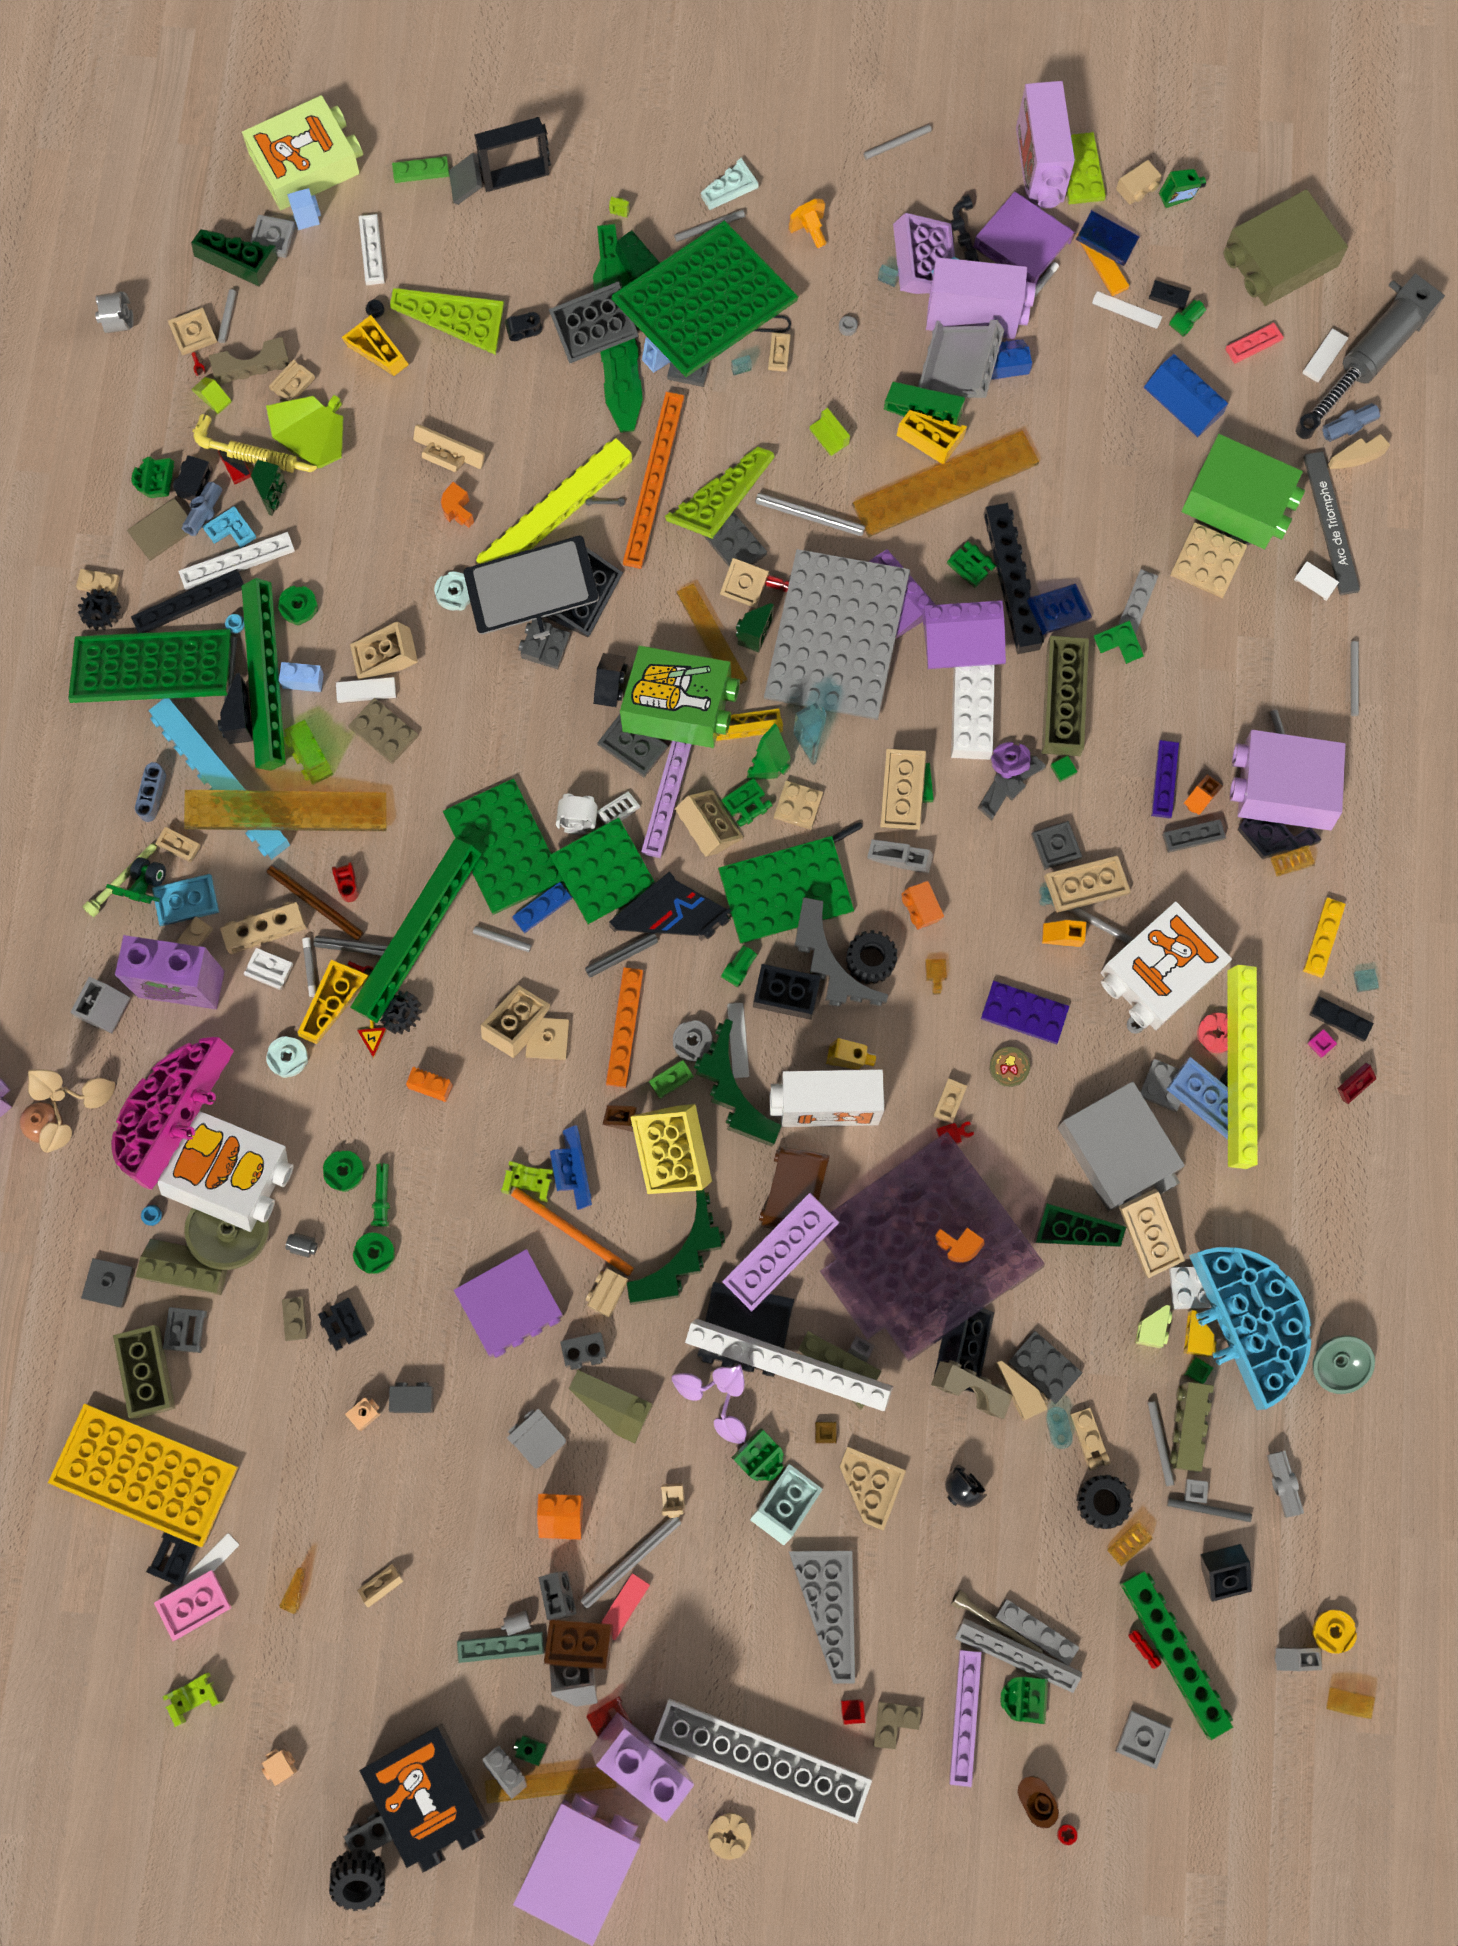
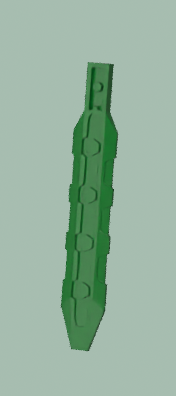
(620, 363)

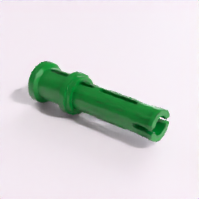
(381, 1206)

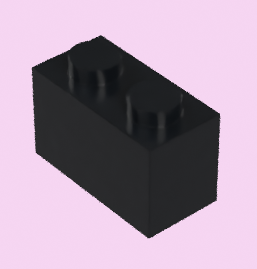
(192, 478)

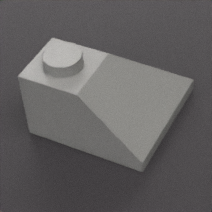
(573, 1685)

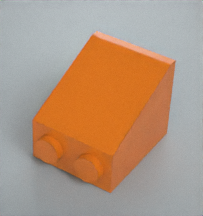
(560, 1516)

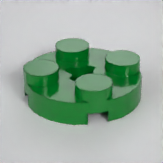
(297, 615)
(331, 1170)
(370, 1264)

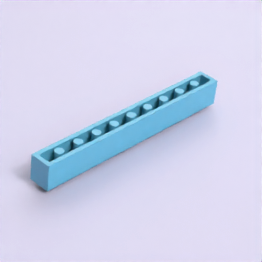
(209, 766)

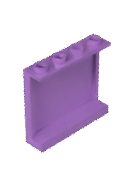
(1023, 237)
(508, 1304)

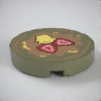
(1009, 1066)

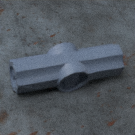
(1351, 422)
(202, 509)

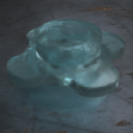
(1044, 899)

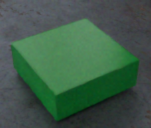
(1063, 769)
(1198, 1370)

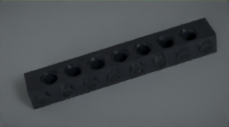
(1002, 514)

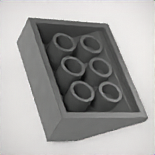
(592, 323)

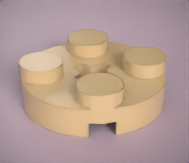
(736, 1847)

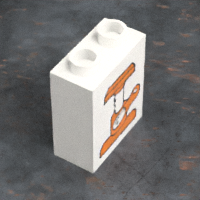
(1164, 967)
(828, 1098)

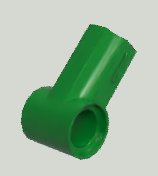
(1185, 320)
(736, 971)

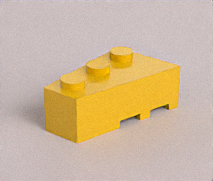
(373, 344)
(930, 435)

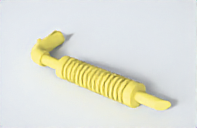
(247, 452)

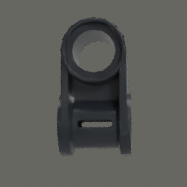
(522, 326)

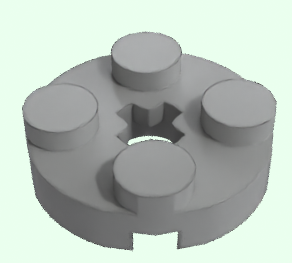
(692, 1029)

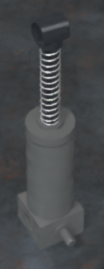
(1409, 312)

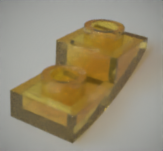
(1350, 1703)

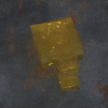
(936, 972)

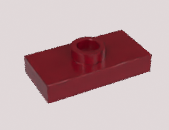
(1357, 1083)

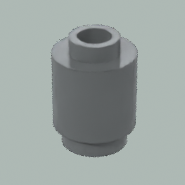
(301, 1245)

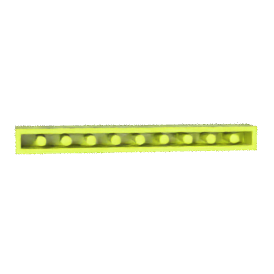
(561, 502)
(1242, 1066)

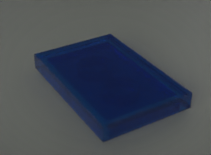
(1107, 238)
(1059, 609)

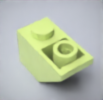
(1153, 1328)

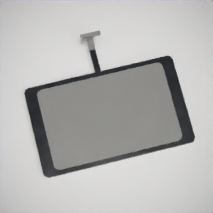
(531, 585)

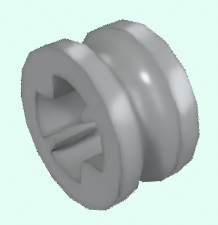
(1131, 1029)

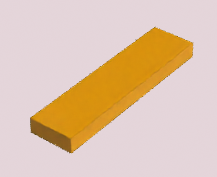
(1107, 270)

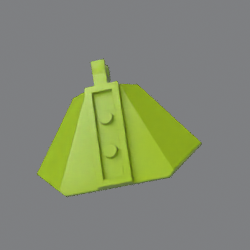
(308, 429)

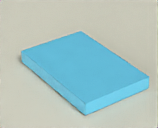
(185, 900)

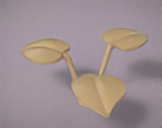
(48, 1084)

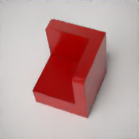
(853, 1711)

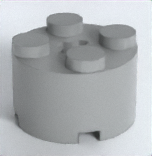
(114, 312)

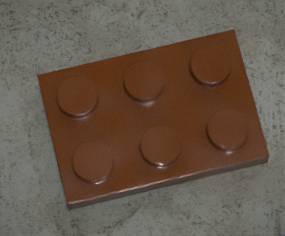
(578, 1644)

